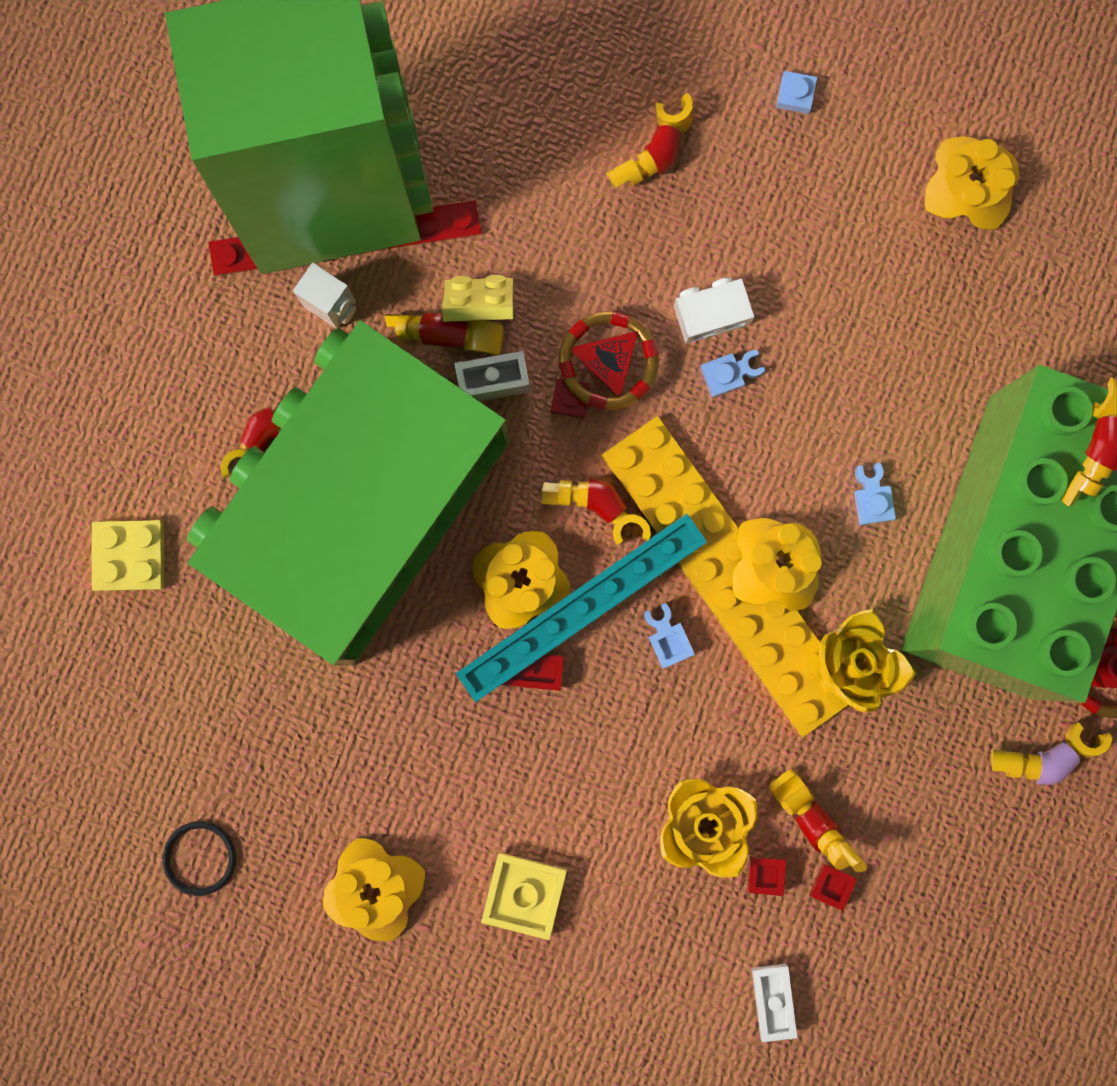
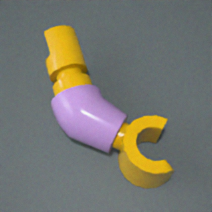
(1053, 765)

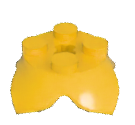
(955, 194)
(493, 572)
(760, 579)
(858, 664)
(723, 851)
(396, 876)

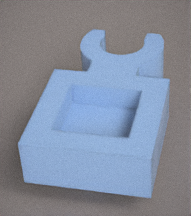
(726, 374)
(874, 502)
(669, 642)

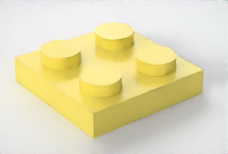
(478, 298)
(128, 555)
(524, 896)

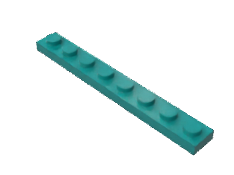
(581, 608)

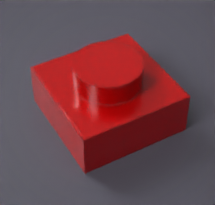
(566, 403)
(766, 876)
(832, 887)

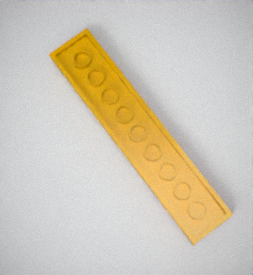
(767, 635)

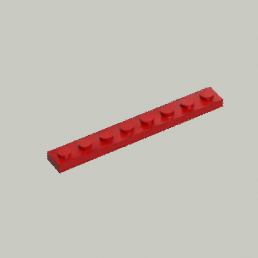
(443, 224)

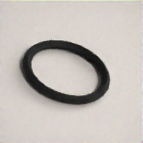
(166, 858)

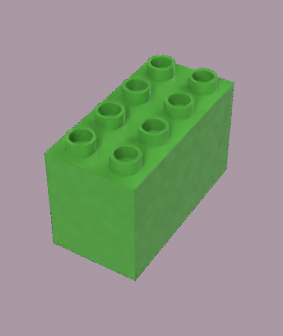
(300, 126)
(348, 494)
(1018, 576)

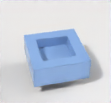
(796, 92)

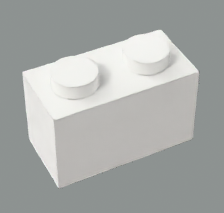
(325, 296)
(713, 309)
(494, 376)

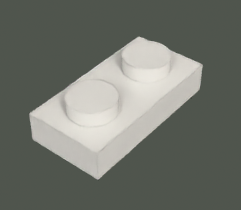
(774, 1003)

